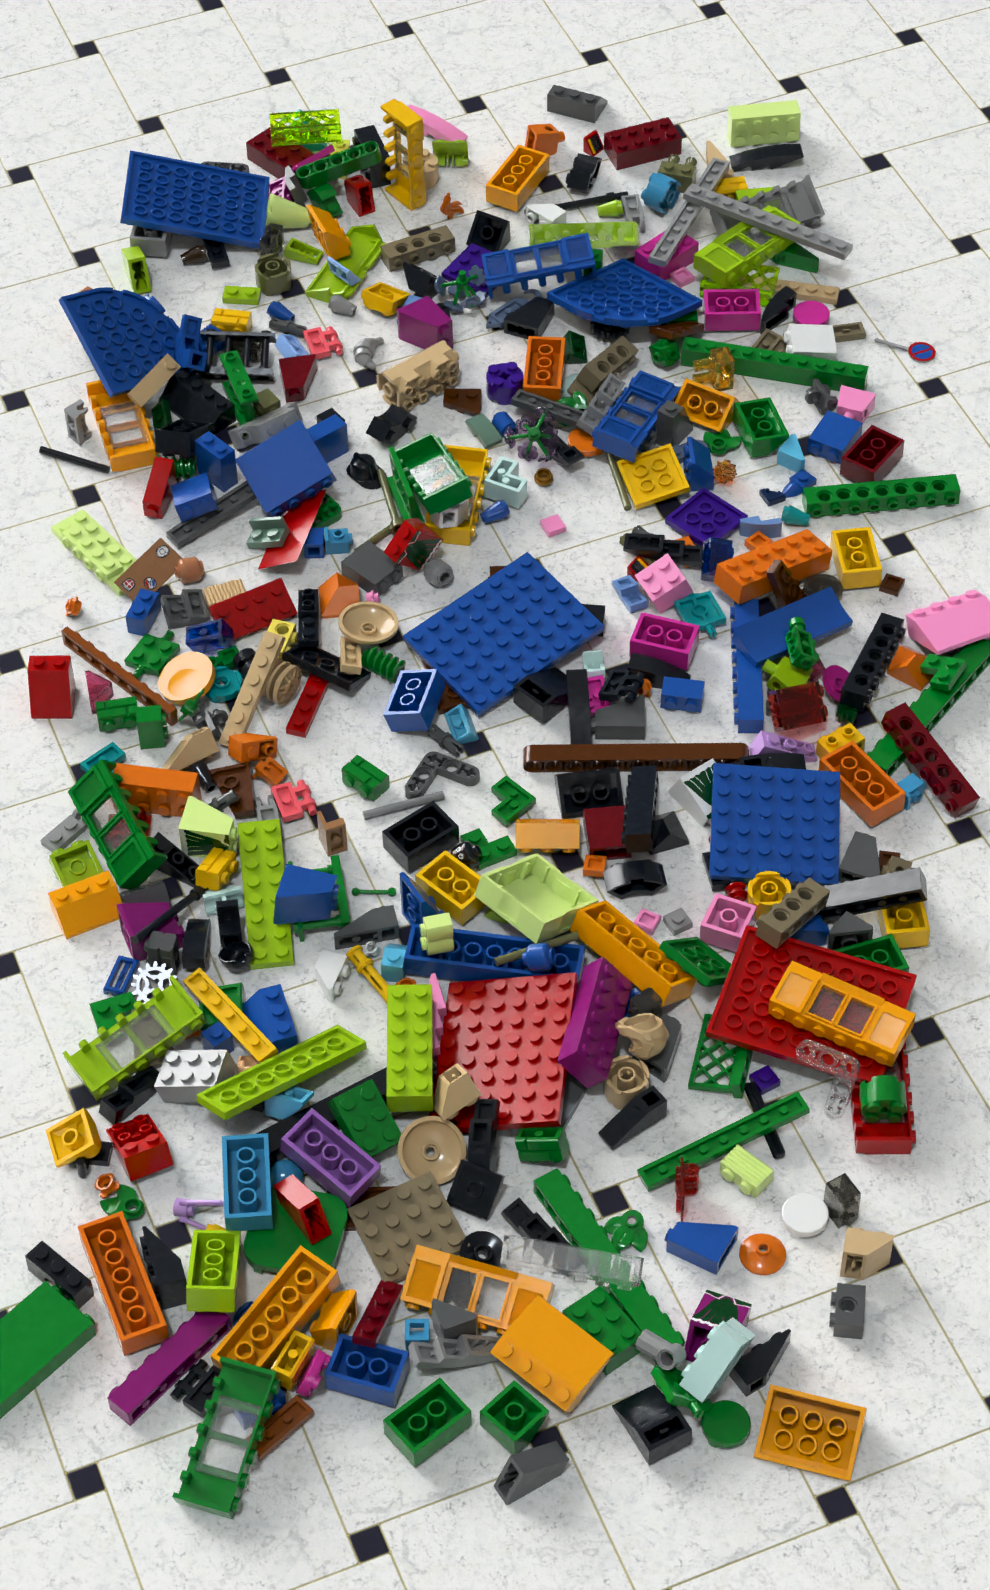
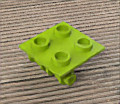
(451, 150)

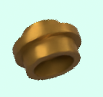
(543, 477)

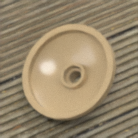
(368, 622)
(432, 1133)

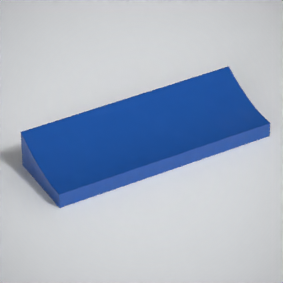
(766, 635)

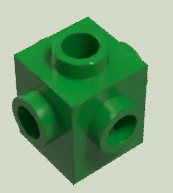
(664, 352)

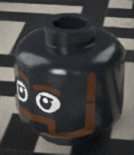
(467, 853)

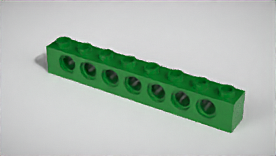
(881, 495)

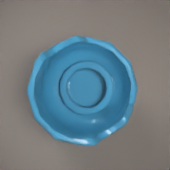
(283, 1169)

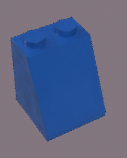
(305, 895)

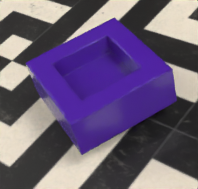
(765, 1079)

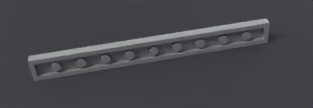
(686, 215)
(768, 221)

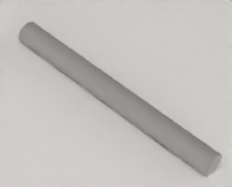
(403, 805)

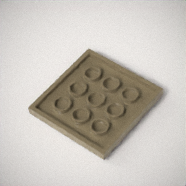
(400, 1220)

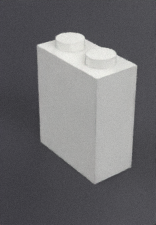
(811, 340)

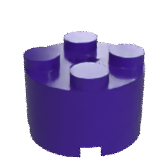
(503, 382)

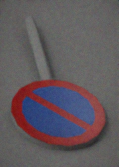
(918, 351)

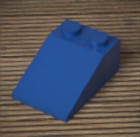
(415, 901)

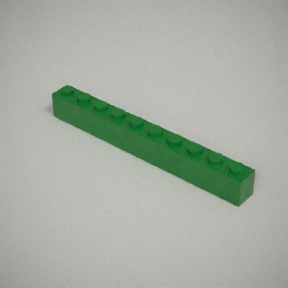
(780, 365)
(934, 704)
(582, 1230)

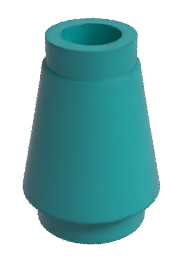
(794, 516)

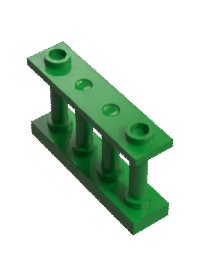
(239, 387)
(340, 920)

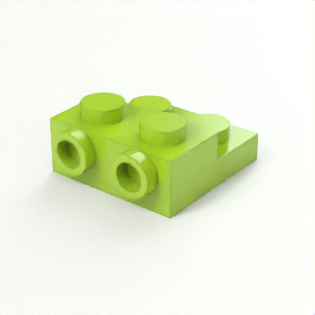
(75, 863)

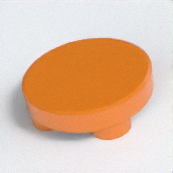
(583, 442)

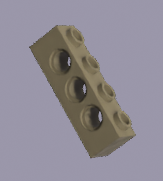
(418, 248)
(611, 360)
(792, 912)

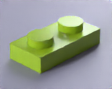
(241, 295)

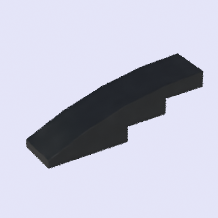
(768, 155)
(655, 547)
(578, 706)
(530, 1224)

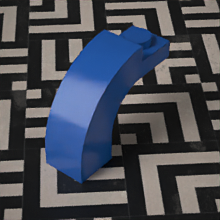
(187, 346)

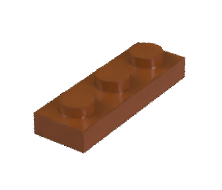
(283, 1424)

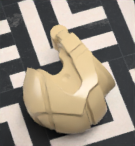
(646, 1034)

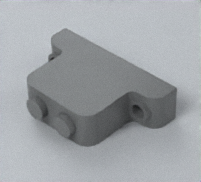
(265, 426)

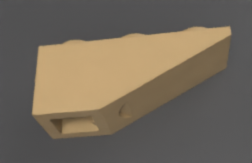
(191, 749)

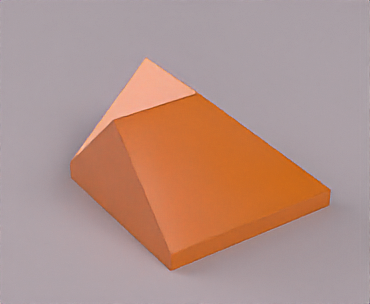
(336, 595)
(906, 668)

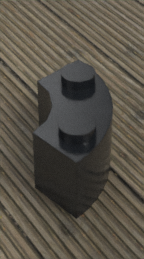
(583, 171)
(391, 425)
(634, 878)

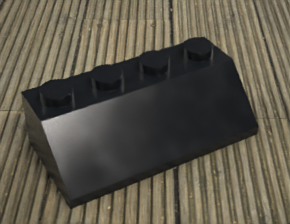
(197, 401)

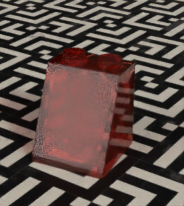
(797, 706)

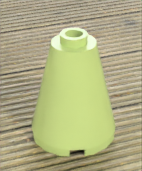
(286, 213)

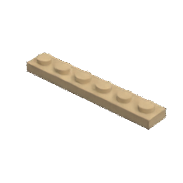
(804, 291)
(253, 686)

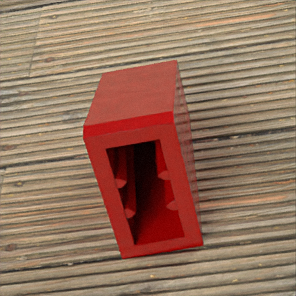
(158, 490)
(303, 1208)

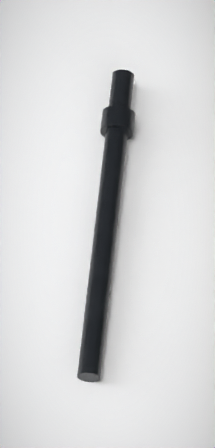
(591, 201)
(195, 895)

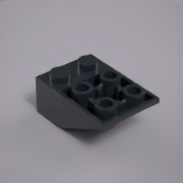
(542, 693)
(164, 1271)
(653, 1424)

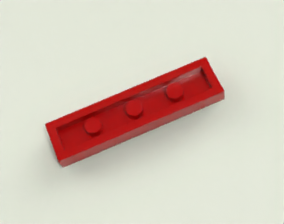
(307, 706)

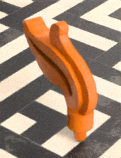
(450, 208)

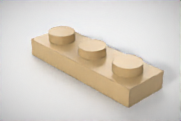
(350, 656)

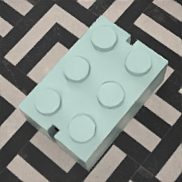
(716, 1359)

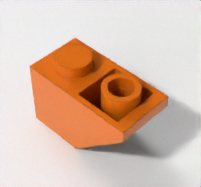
(252, 747)

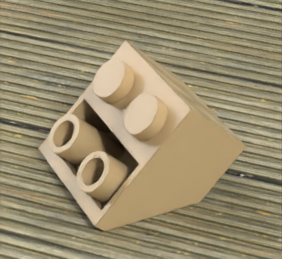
(454, 1092)
(865, 1253)

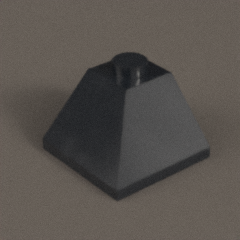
(420, 280)

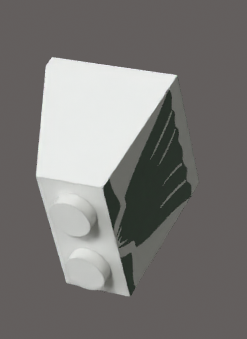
(695, 792)

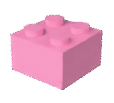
(663, 583)
(726, 922)

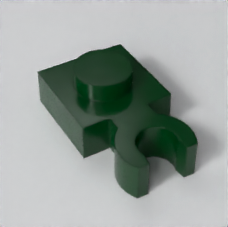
(845, 713)

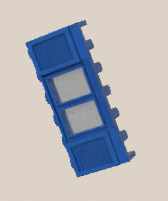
(538, 262)
(633, 416)

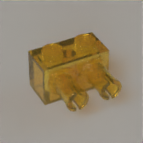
(720, 372)

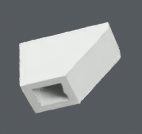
(545, 214)
(452, 516)
(330, 972)

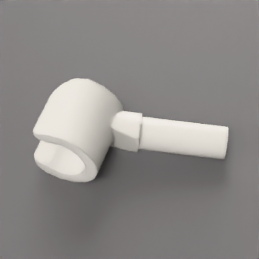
(368, 949)

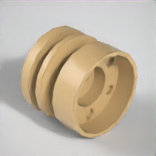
(282, 682)

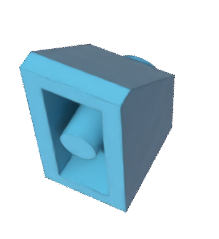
(393, 962)
(287, 1102)

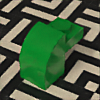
(324, 198)

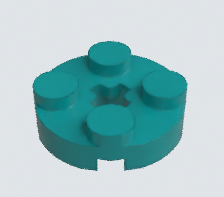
(226, 692)

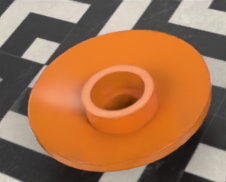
(762, 1262)

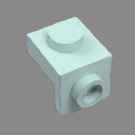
(593, 663)

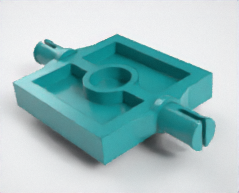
(701, 610)

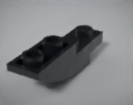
(308, 618)
(778, 760)
(483, 1133)

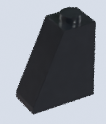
(530, 318)

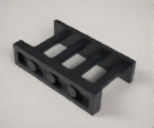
(262, 373)

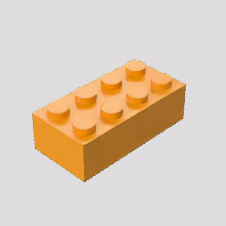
(517, 178)

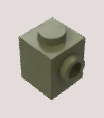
(267, 403)

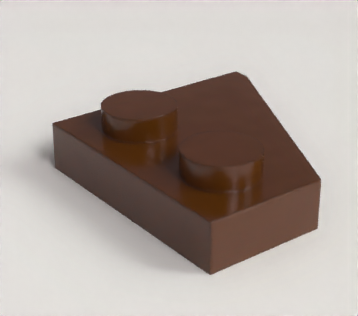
(463, 400)

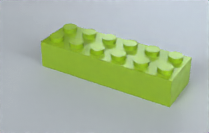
(409, 1048)

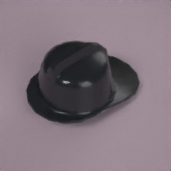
(364, 471)

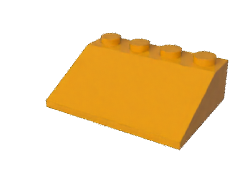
(552, 1354)
(810, 1432)

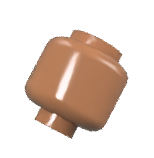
(189, 570)

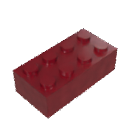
(642, 143)
(274, 158)

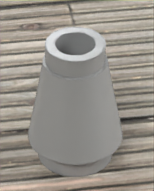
(341, 305)

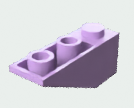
(773, 743)

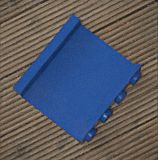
(285, 470)

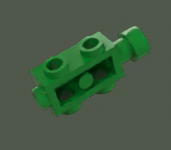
(800, 645)

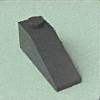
(375, 925)

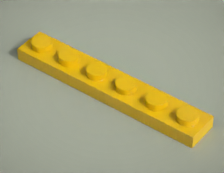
(230, 1016)

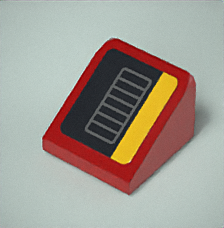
(592, 144)
(636, 566)

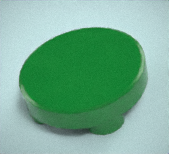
(726, 1424)

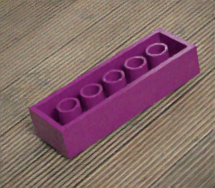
(592, 1030)

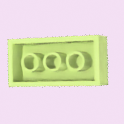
(763, 123)

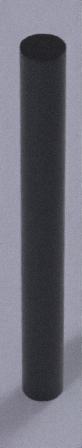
(74, 459)

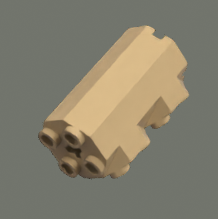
(411, 379)

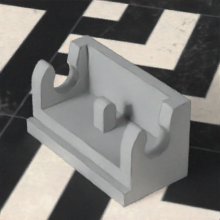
(76, 422)

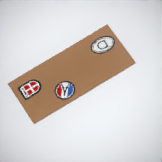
(149, 570)

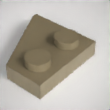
(770, 341)

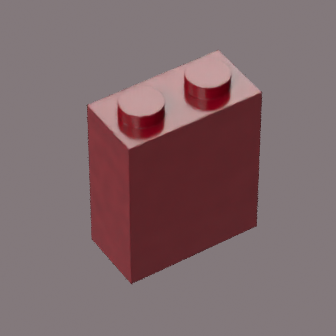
(603, 832)

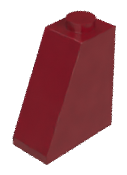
(297, 376)

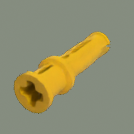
(365, 967)

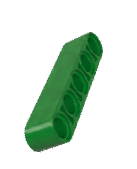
(339, 165)

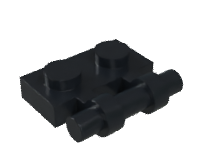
(616, 686)
(203, 1390)

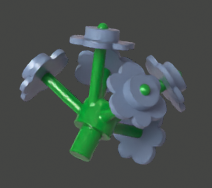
(460, 289)

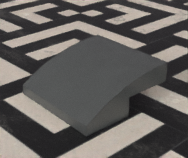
(295, 187)
(185, 609)

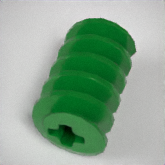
(184, 467)
(382, 664)

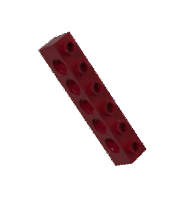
(930, 760)

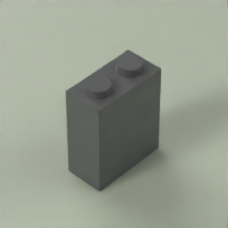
(371, 569)

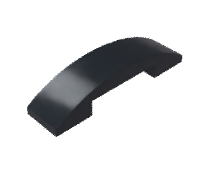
(564, 454)

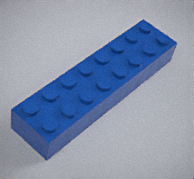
(475, 957)

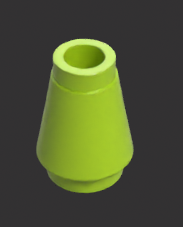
(610, 209)

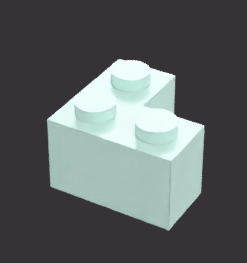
(505, 484)

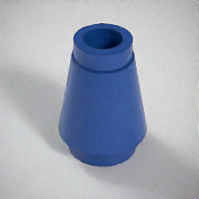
(279, 311)
(495, 512)

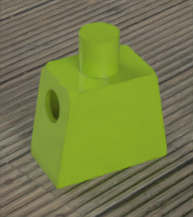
(784, 674)

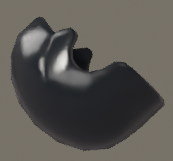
(237, 956)

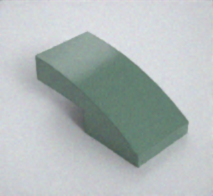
(484, 430)

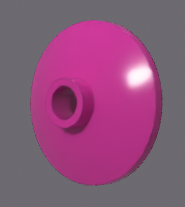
(834, 679)

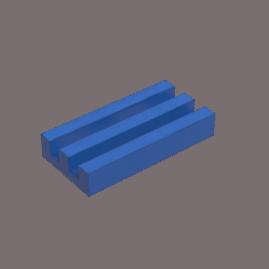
(116, 990)

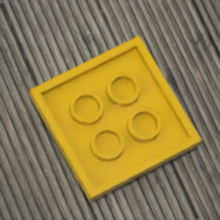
(653, 476)

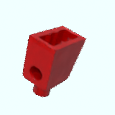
(358, 189)

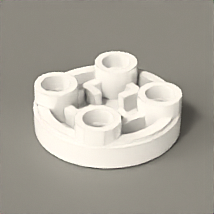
(805, 1215)

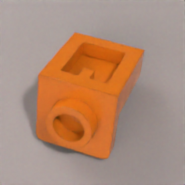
(270, 771)

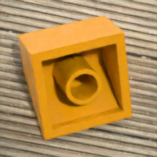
(335, 1317)

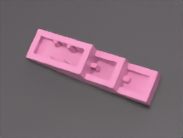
(438, 127)
(439, 1012)

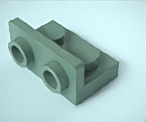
(267, 532)

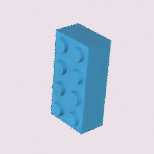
(247, 1182)

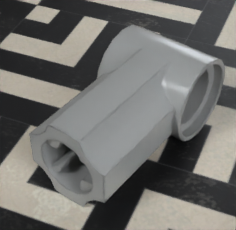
(659, 1350)

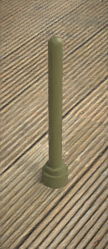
(396, 522)

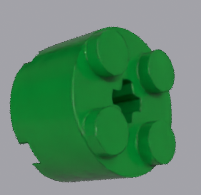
(883, 1099)

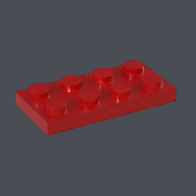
(255, 608)

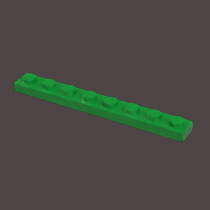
(725, 1139)

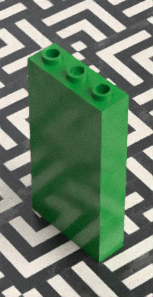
(37, 1341)

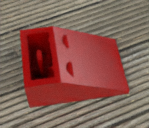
(140, 1147)

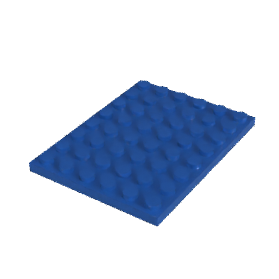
(195, 200)
(503, 632)

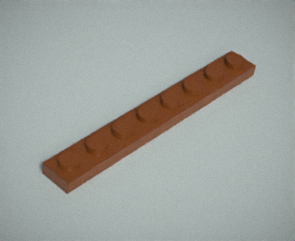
(117, 674)

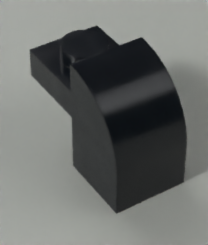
(228, 922)

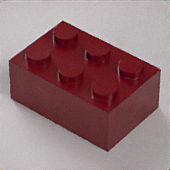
(872, 456)

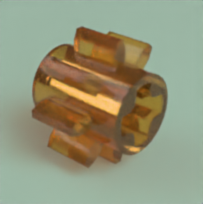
(724, 471)

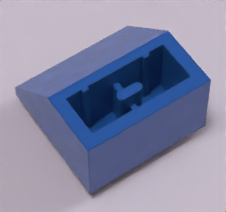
(698, 466)

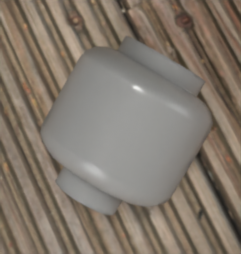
(438, 572)

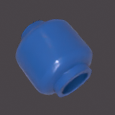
(539, 957)

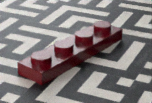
(377, 1314)

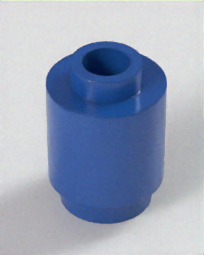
(502, 421)

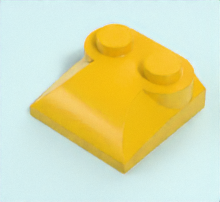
(383, 298)
(74, 1138)

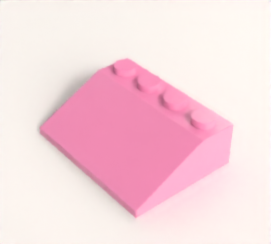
(951, 622)

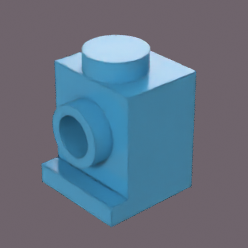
(337, 540)
(914, 789)
(416, 1336)

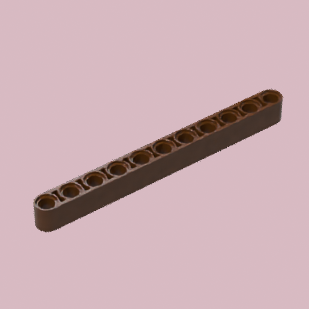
(625, 756)

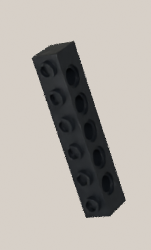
(872, 661)

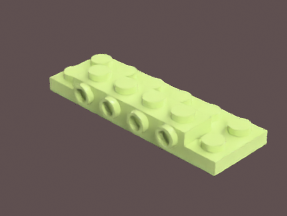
(94, 548)

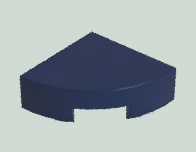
(771, 497)

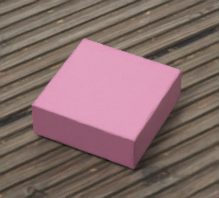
(682, 277)
(553, 525)
(647, 921)

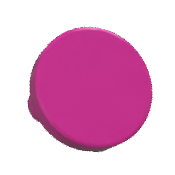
(811, 313)
(311, 1375)

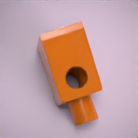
(544, 138)

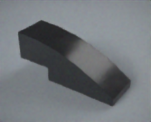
(778, 309)
(654, 669)
(196, 943)
(129, 1096)

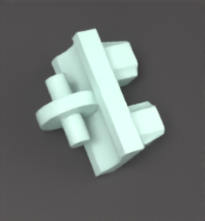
(229, 893)

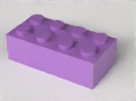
(330, 1157)

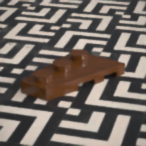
(676, 330)
(783, 585)
(240, 780)

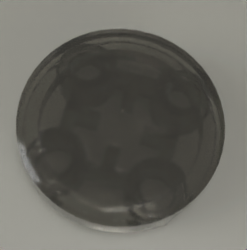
(820, 582)

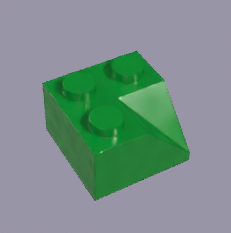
(513, 1417)

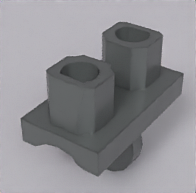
(820, 397)
(213, 720)

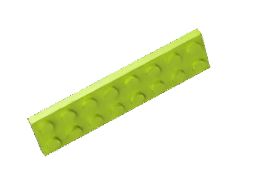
(261, 875)
(281, 1072)

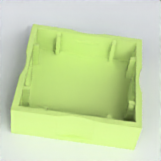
(533, 897)

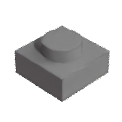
(677, 921)

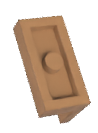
(332, 835)

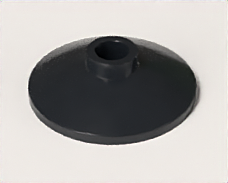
(482, 1243)

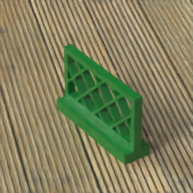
(401, 490)
(739, 1068)

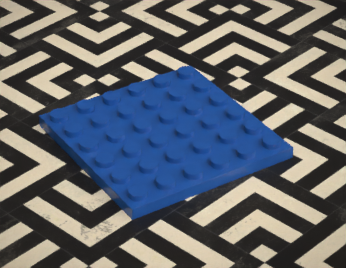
(774, 823)

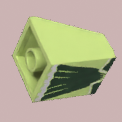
(206, 828)

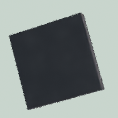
(475, 1189)

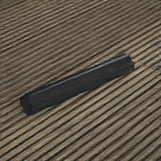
(757, 1103)

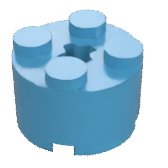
(661, 192)

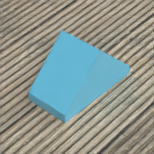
(791, 455)

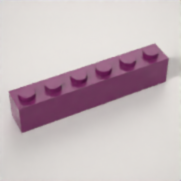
(168, 1364)

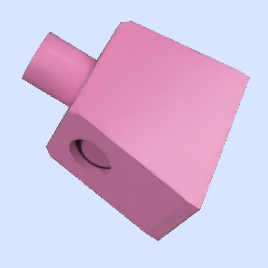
(855, 403)

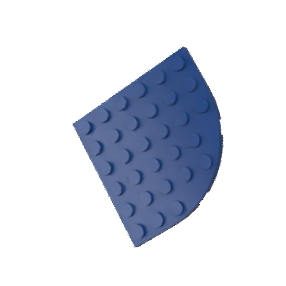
(624, 297)
(120, 335)

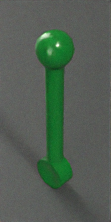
(391, 892)

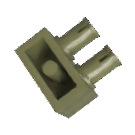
(683, 173)

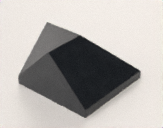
(489, 232)
(668, 833)

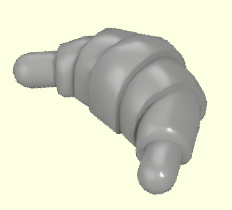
(364, 351)

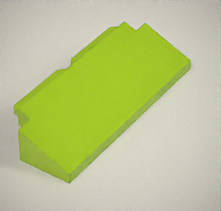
(364, 252)

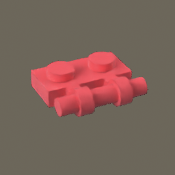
(317, 342)
(287, 802)

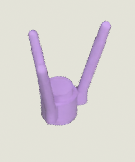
(185, 1208)

